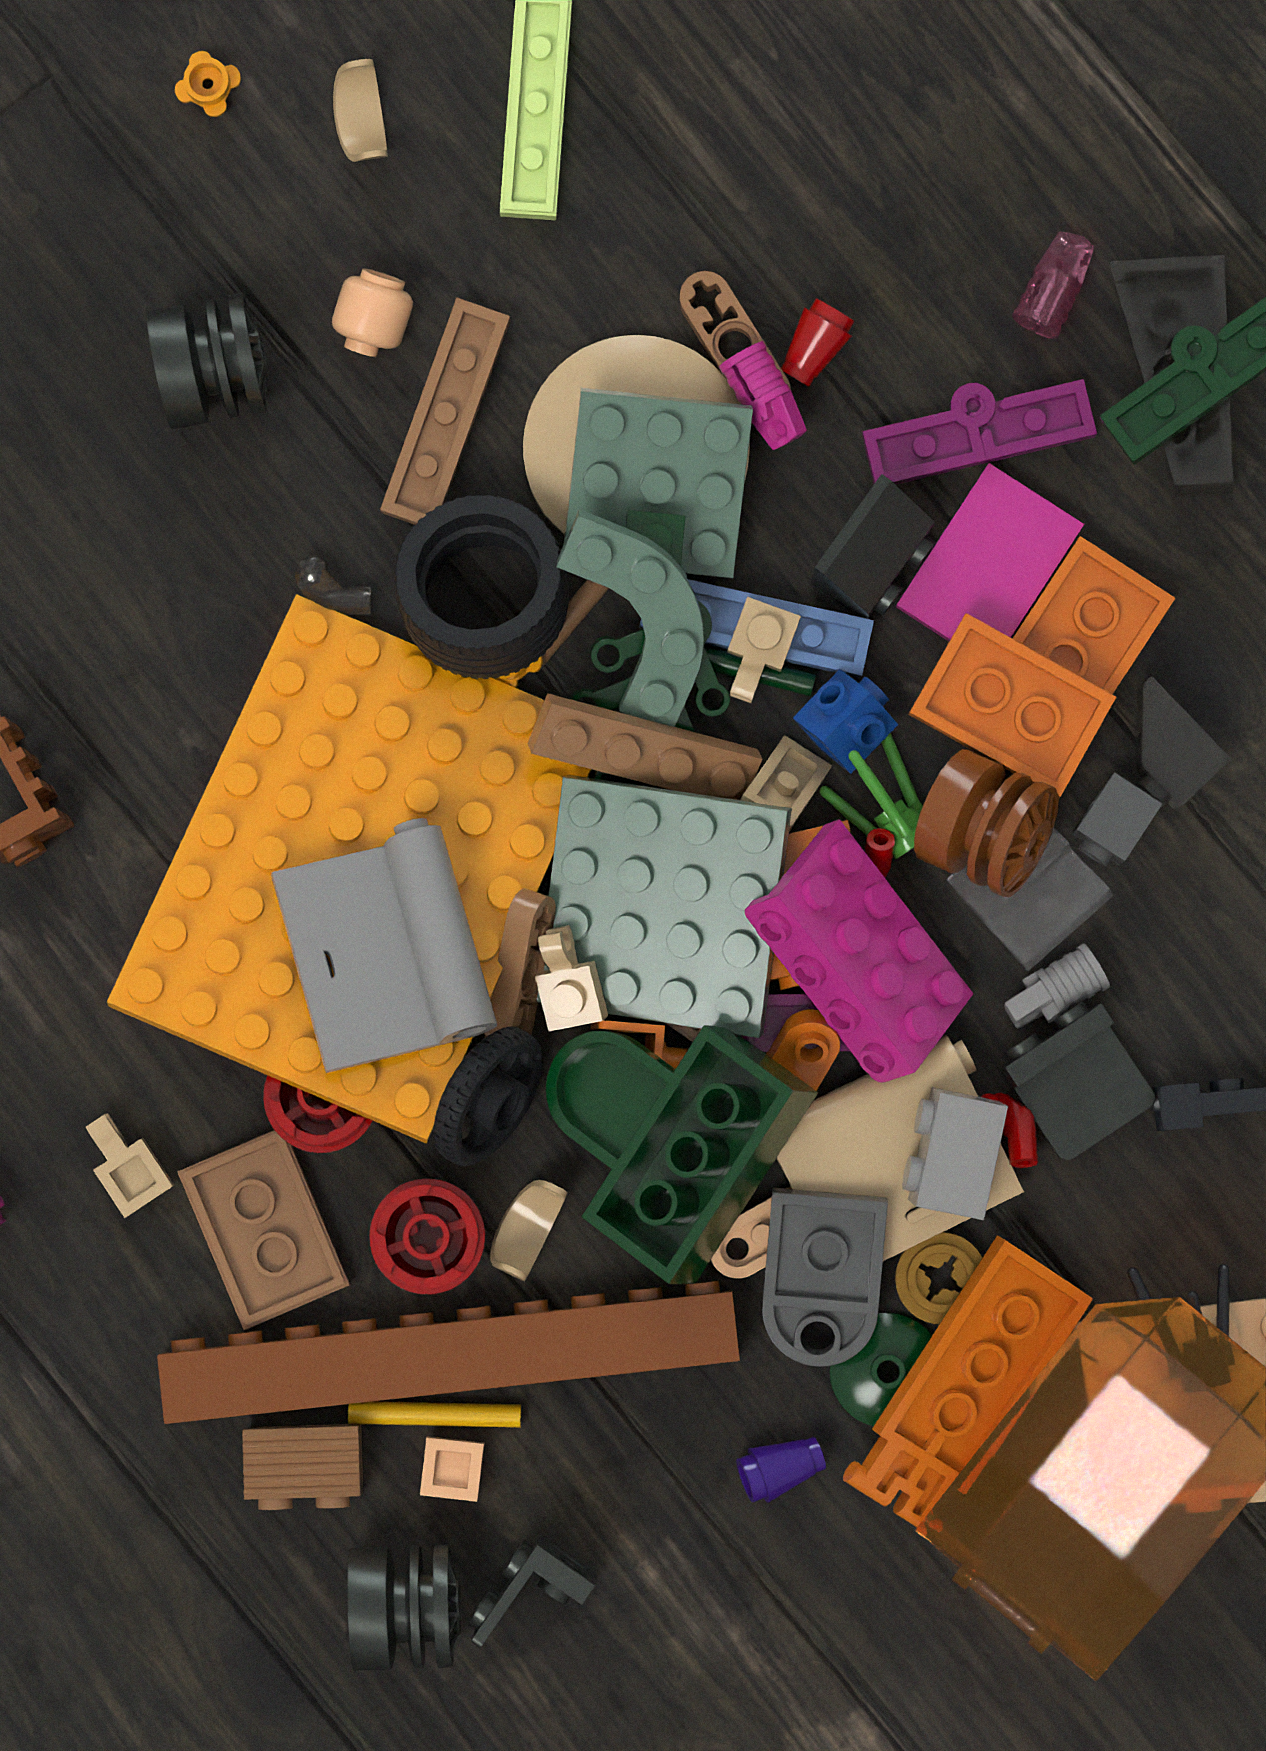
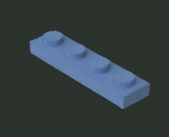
(821, 640)

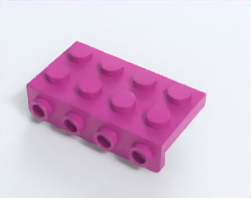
(860, 955)

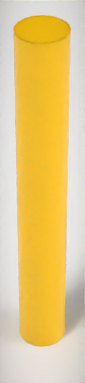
(435, 1414)

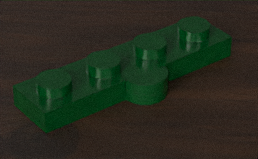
(1203, 376)

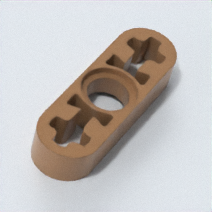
(724, 302)
(521, 960)

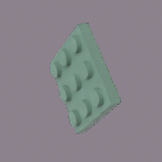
(664, 460)

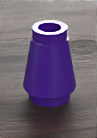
(779, 1467)

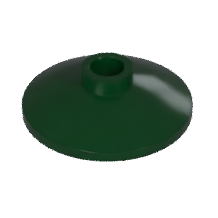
(856, 1379)

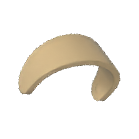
(359, 111)
(526, 1228)

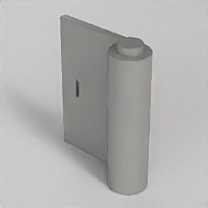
(394, 945)

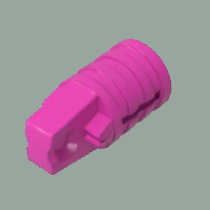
(762, 386)

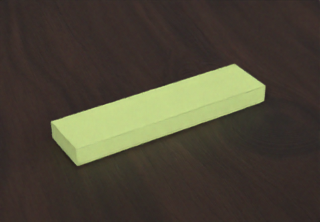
(535, 109)

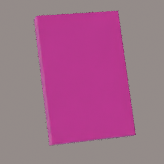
(990, 558)

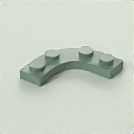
(661, 597)

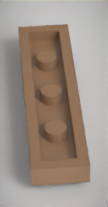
(445, 411)
(642, 749)

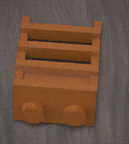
(26, 832)

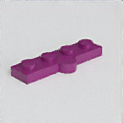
(980, 431)

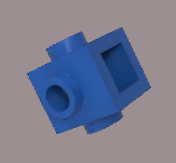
(846, 718)

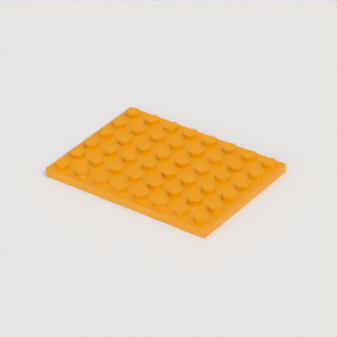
(322, 765)

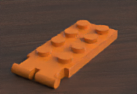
(967, 1378)

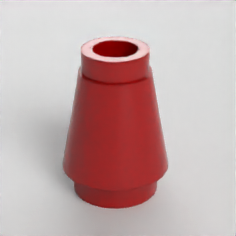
(816, 341)

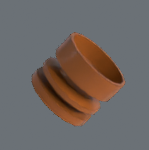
(986, 822)

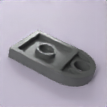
(823, 1269)

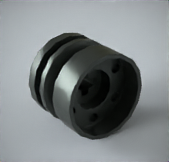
(207, 361)
(402, 1607)

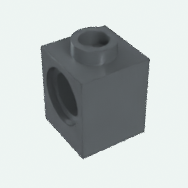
(1115, 821)

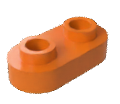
(790, 1050)

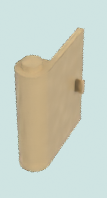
(865, 1133)

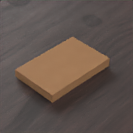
(263, 1228)

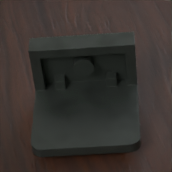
(1078, 1081)

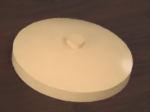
(615, 364)

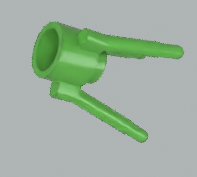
(896, 816)

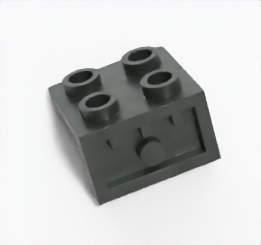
(560, 1578)

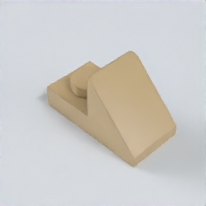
(788, 778)

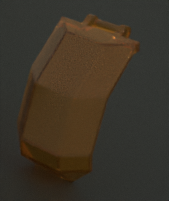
(1108, 1478)

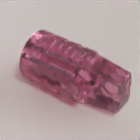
(1054, 285)

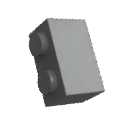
(955, 1153)

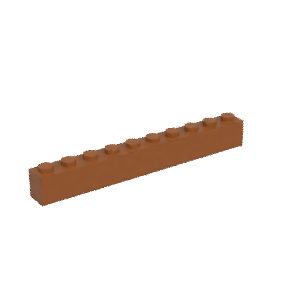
(447, 1355)

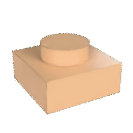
(452, 1468)

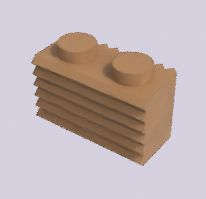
(302, 1464)

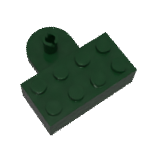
(678, 1140)

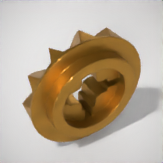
(914, 1284)

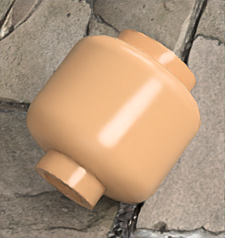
(372, 312)

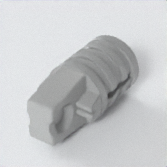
(1058, 988)

